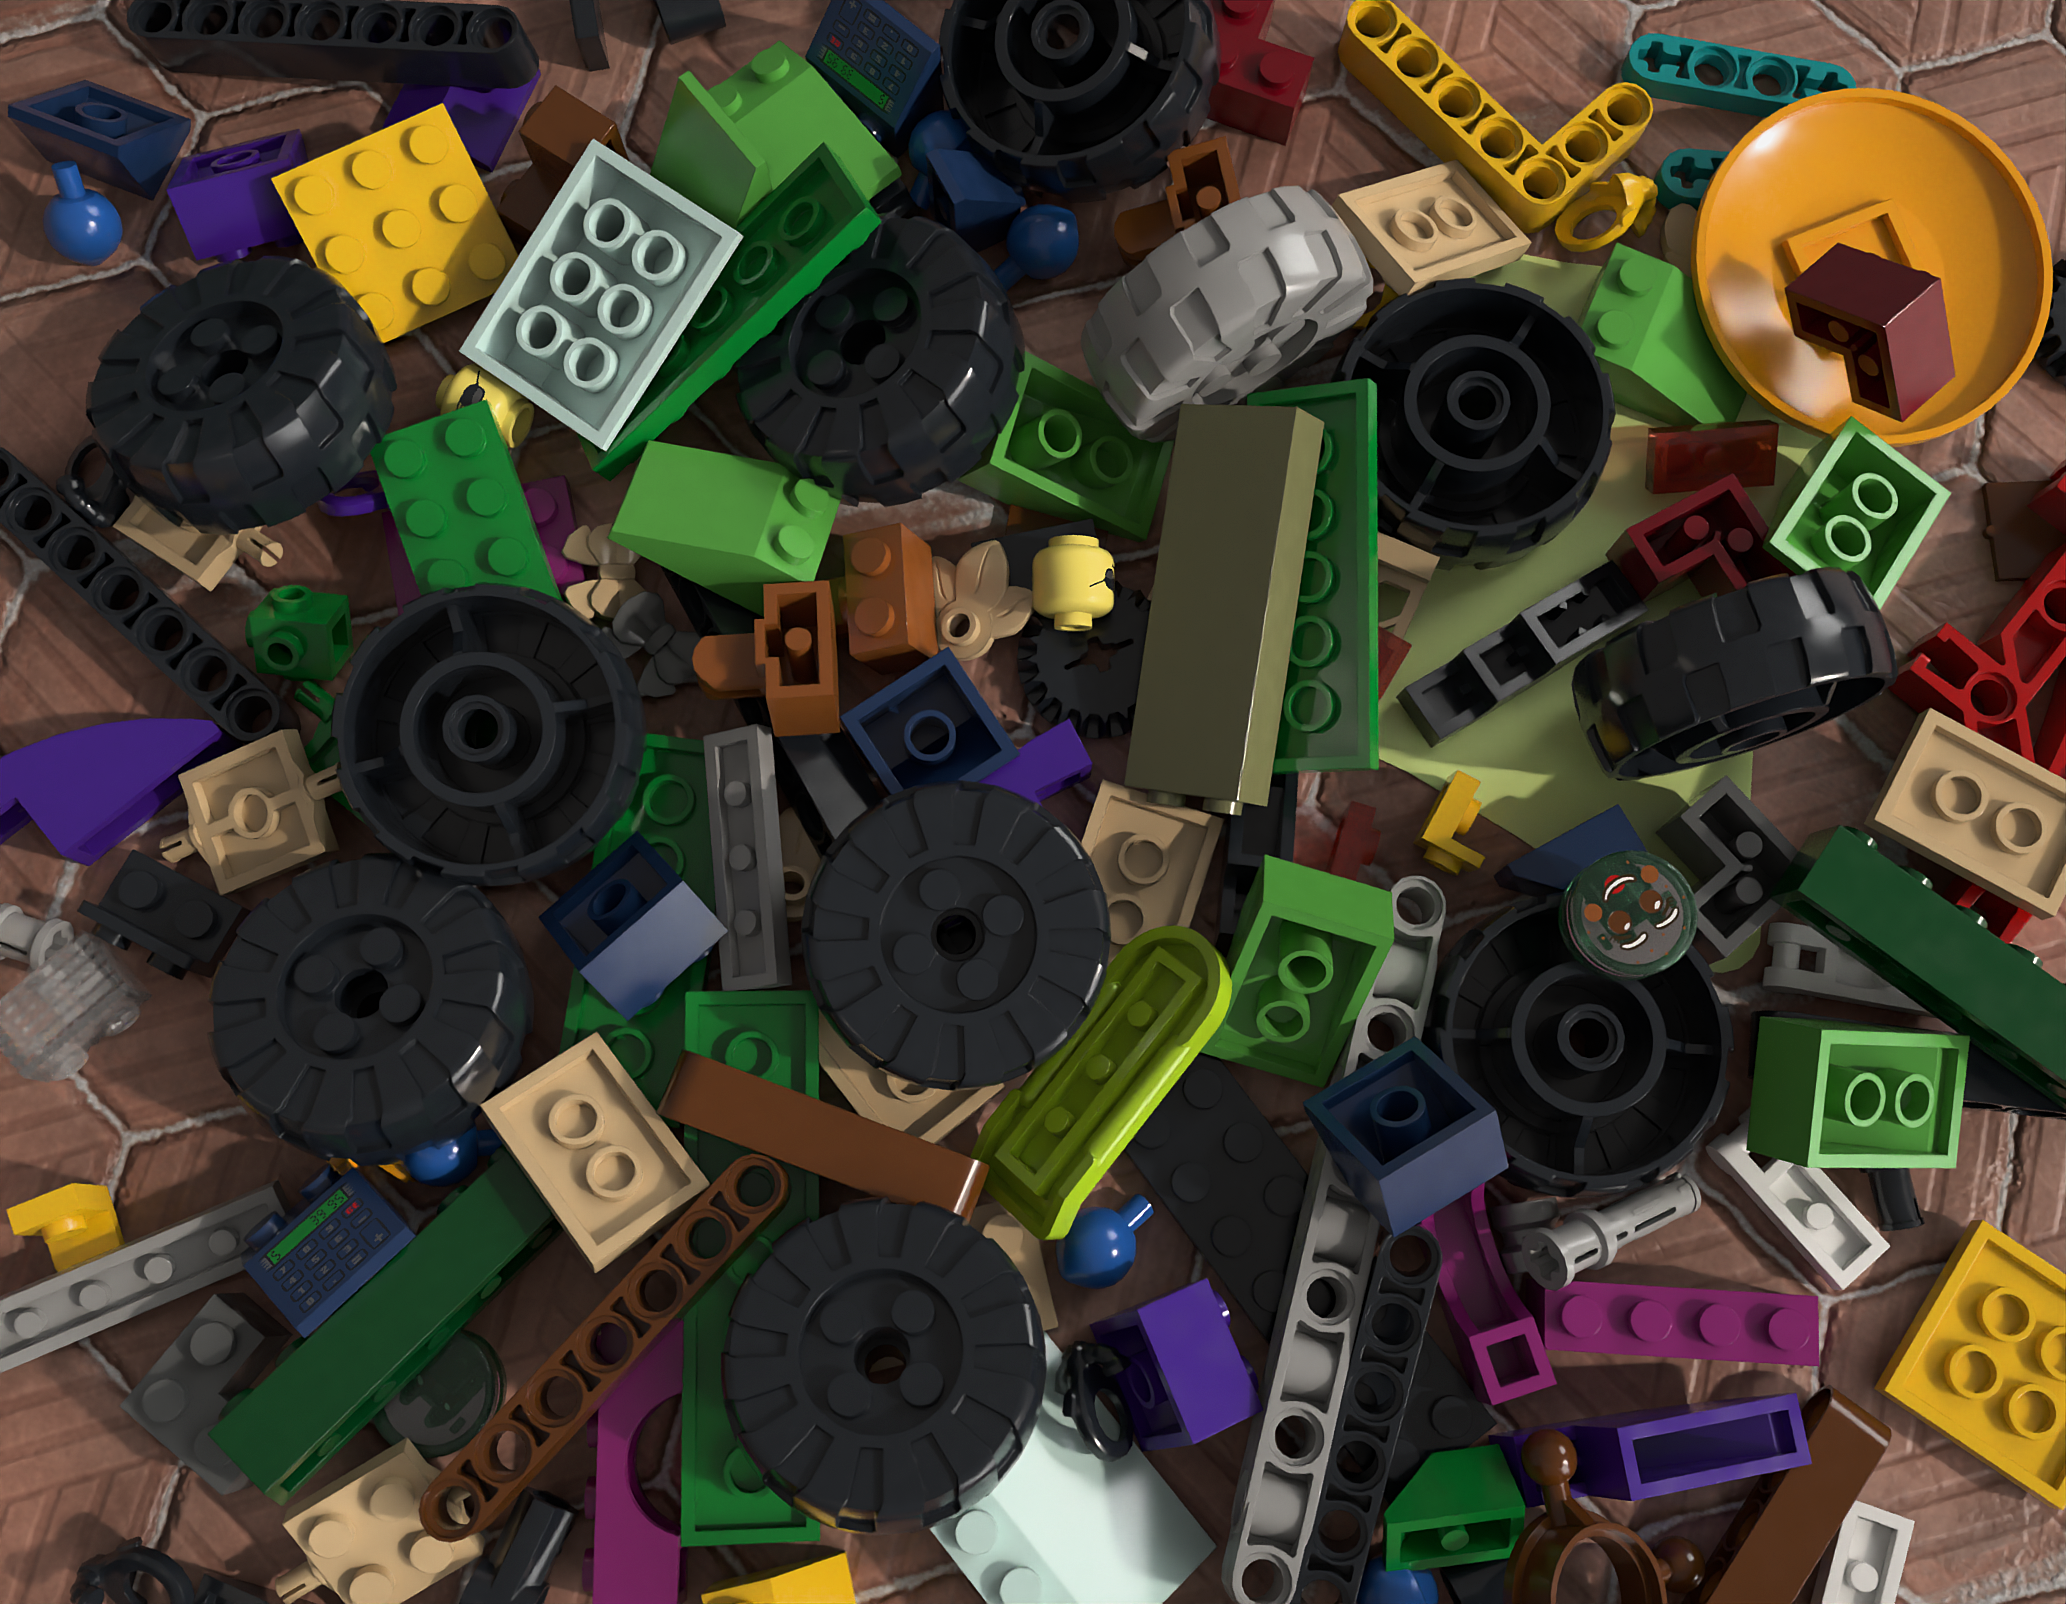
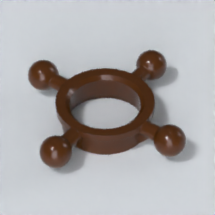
(1546, 1542)

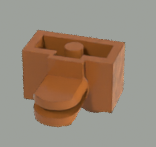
(1202, 184)
(886, 599)
(785, 660)

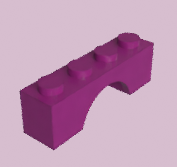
(1484, 1314)
(1677, 1322)
(635, 1546)

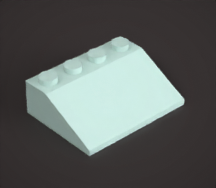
(600, 294)
(1076, 1524)

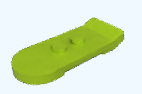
(1093, 1096)

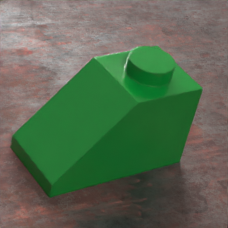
(1454, 1512)

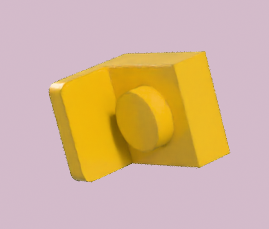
(1451, 812)
(73, 1220)

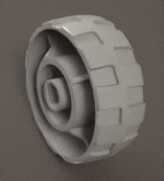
(1226, 309)

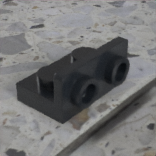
(167, 914)

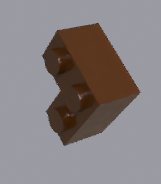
(555, 139)

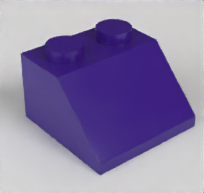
(229, 196)
(1183, 1367)

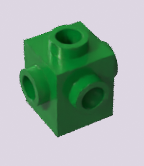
(300, 633)

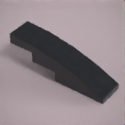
(1521, 653)

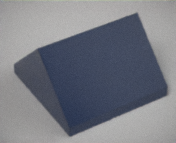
(104, 133)

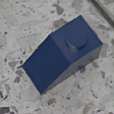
(971, 197)
(1561, 859)

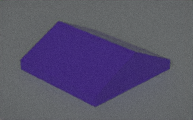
(479, 114)

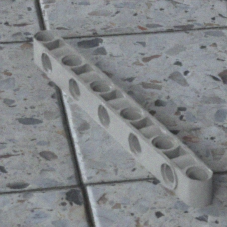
(1334, 1243)

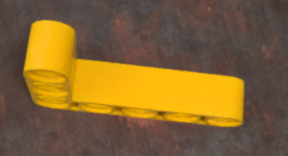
(1483, 122)

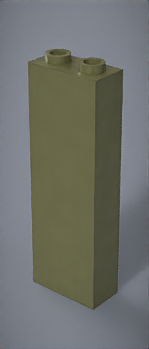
(1224, 605)

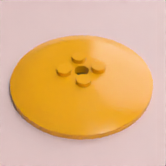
(1892, 183)

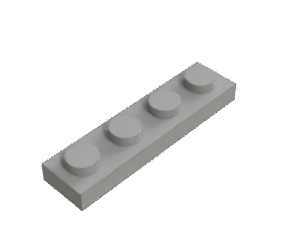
(747, 859)

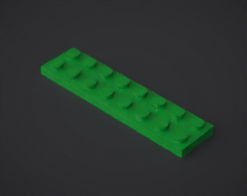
(778, 1041)

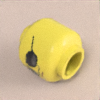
(477, 384)
(1073, 582)

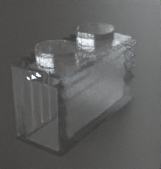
(67, 1008)

